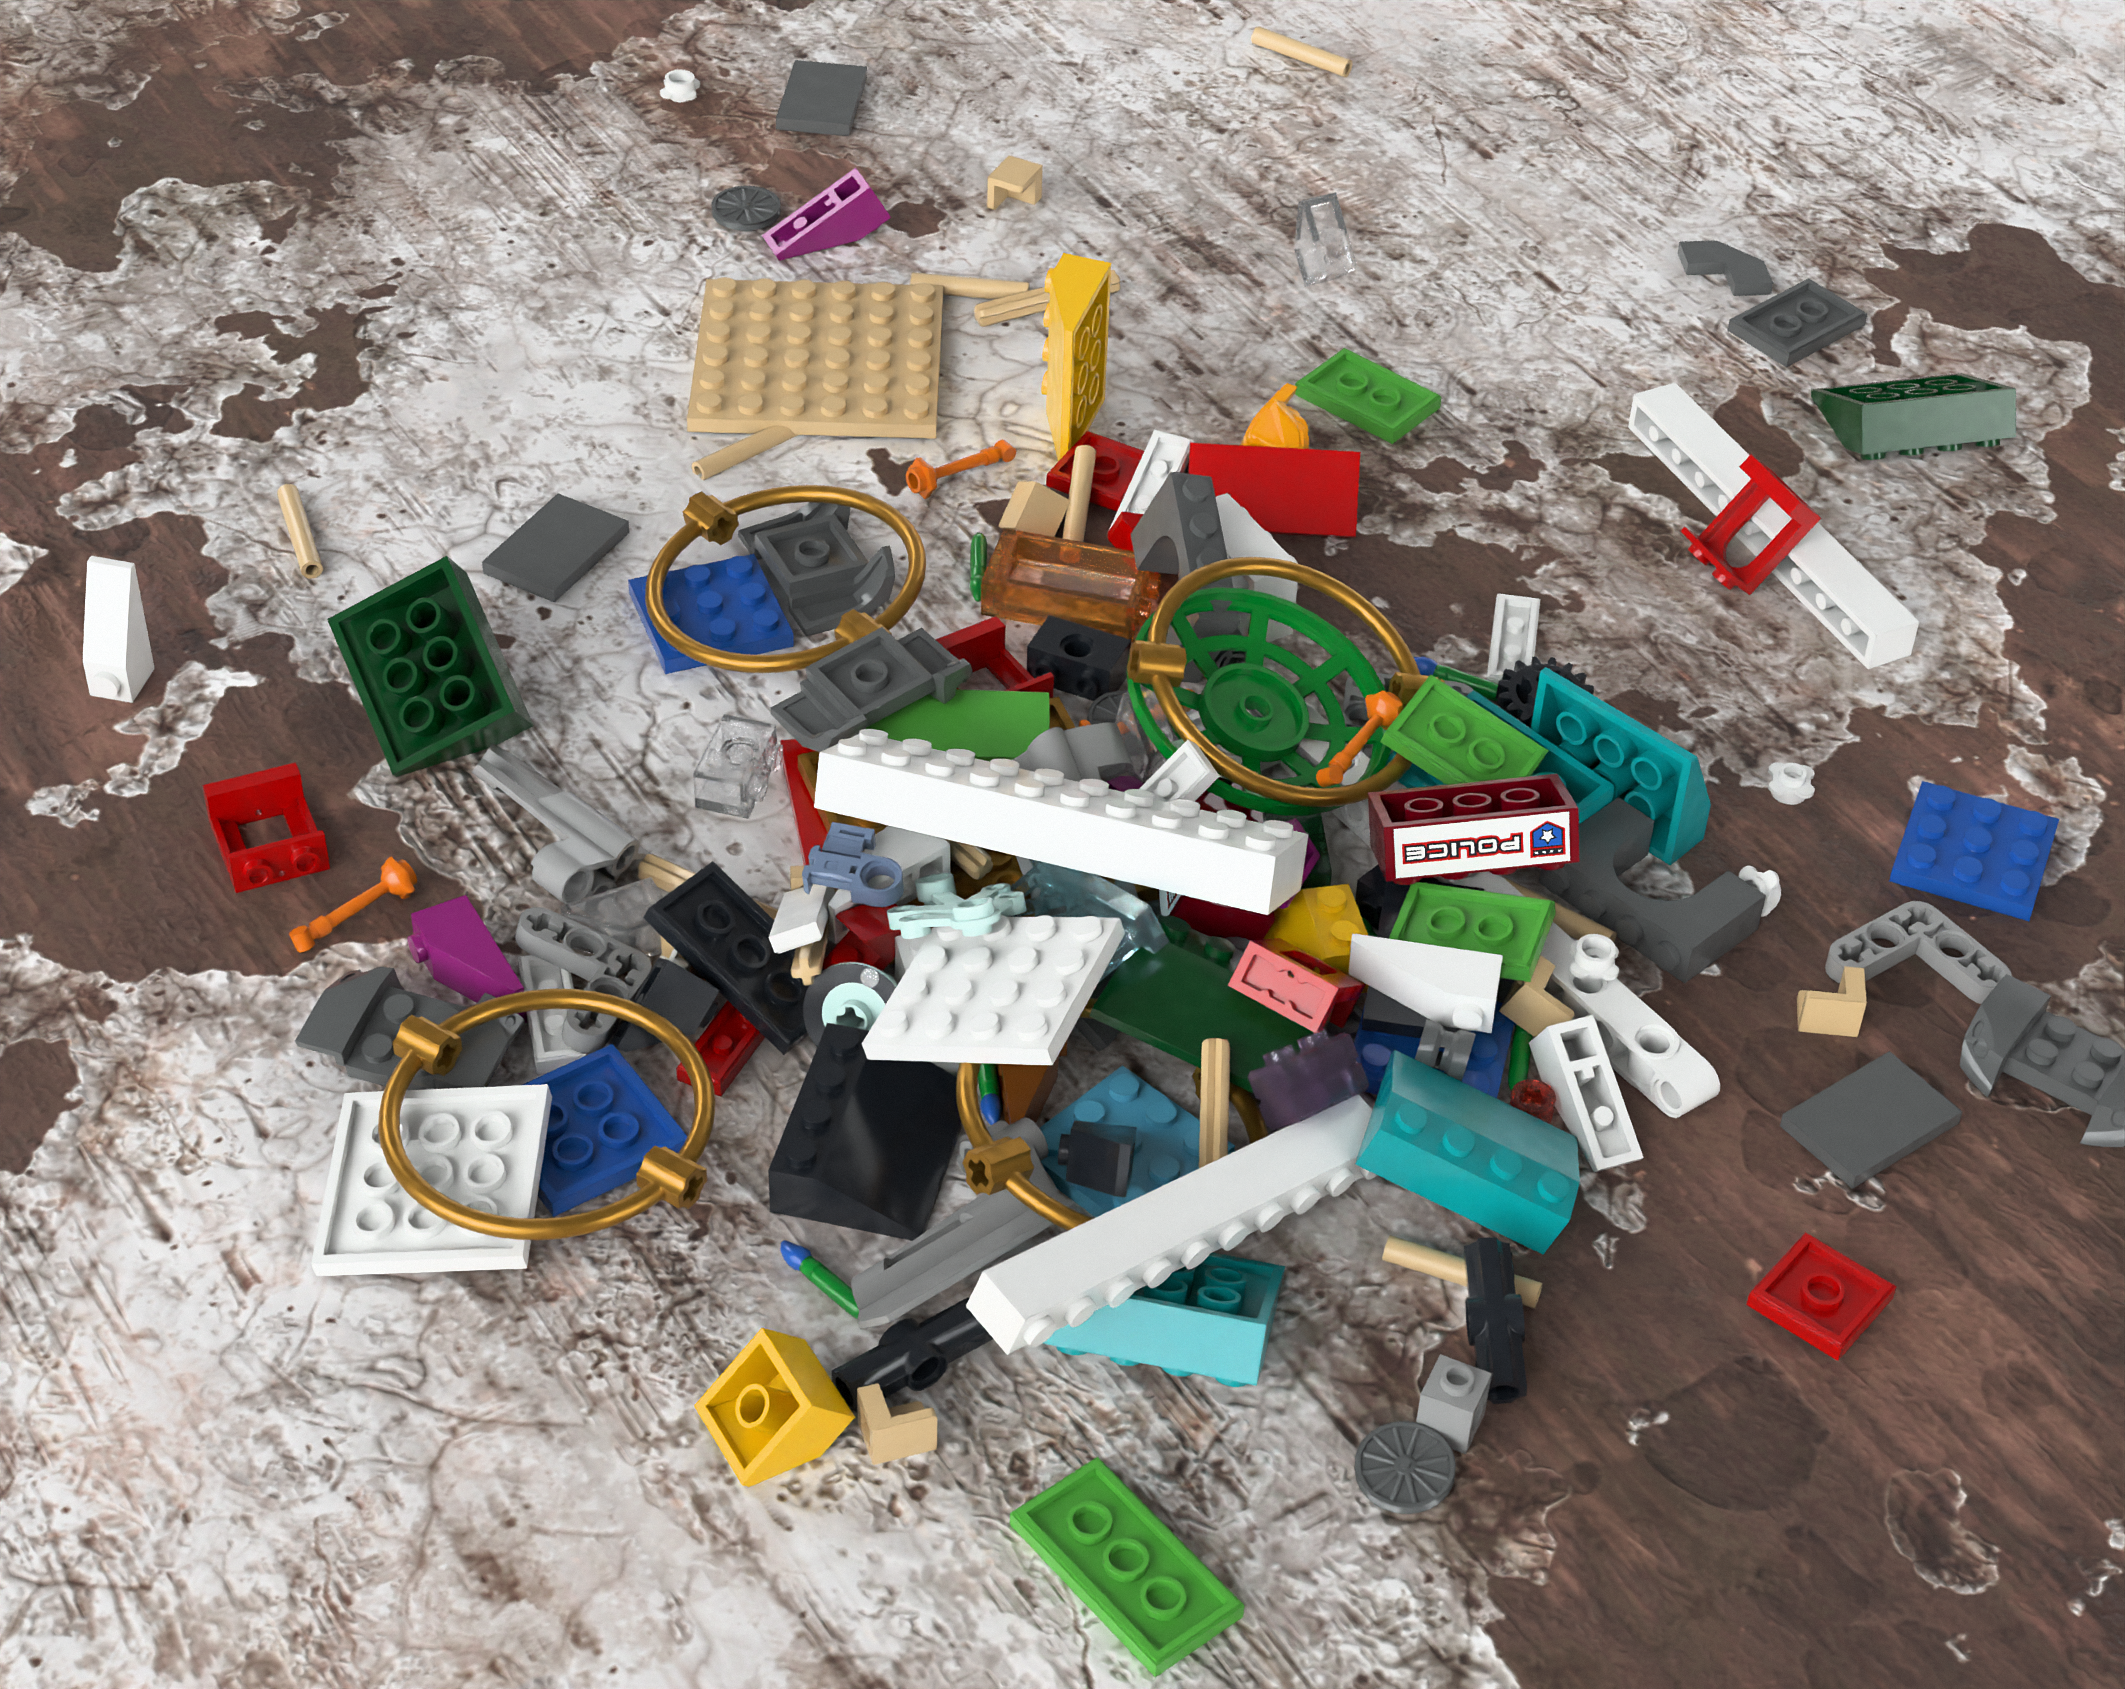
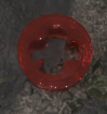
(1534, 1093)

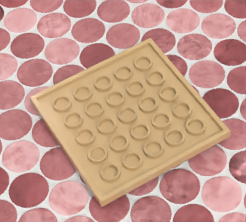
(818, 358)

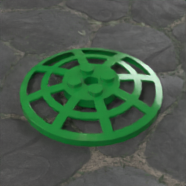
(1254, 687)

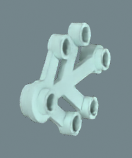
(945, 908)

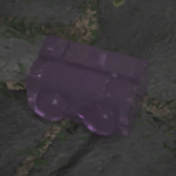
(1307, 1080)

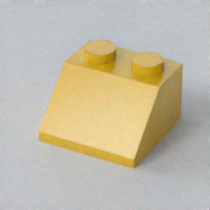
(1321, 924)
(773, 1408)

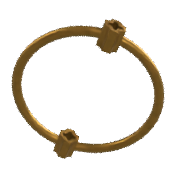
(717, 523)
(1165, 663)
(1008, 1161)
(662, 1173)

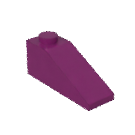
(832, 218)
(461, 951)

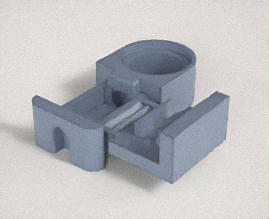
(848, 868)

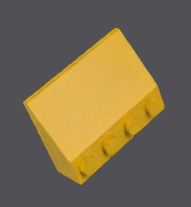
(1075, 346)

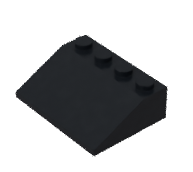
(866, 1140)

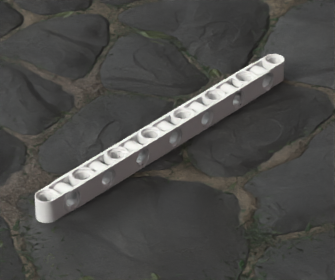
(1634, 1036)

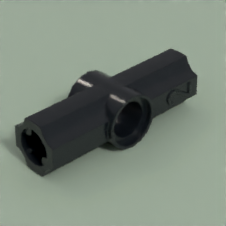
(1495, 1318)
(912, 1353)

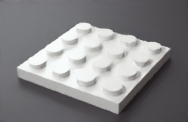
(995, 993)
(467, 1144)

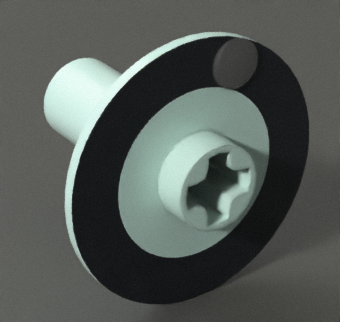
(846, 996)

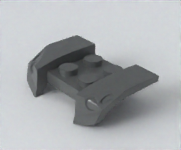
(821, 565)
(868, 684)
(363, 1015)
(2050, 1053)

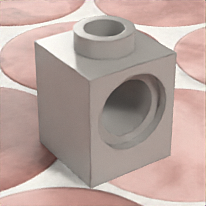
(1454, 1401)

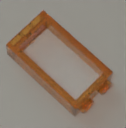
(1069, 580)

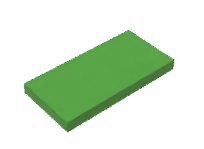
(974, 720)
(1127, 1566)

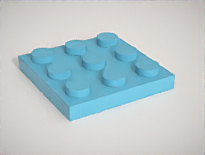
(1163, 1144)

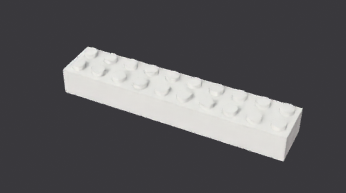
(1063, 820)

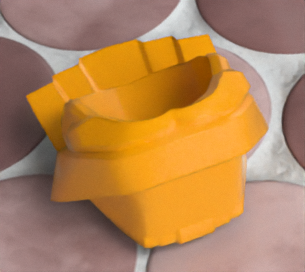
(1278, 424)

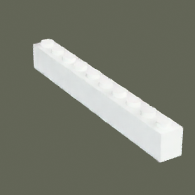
(1816, 569)
(1170, 1228)

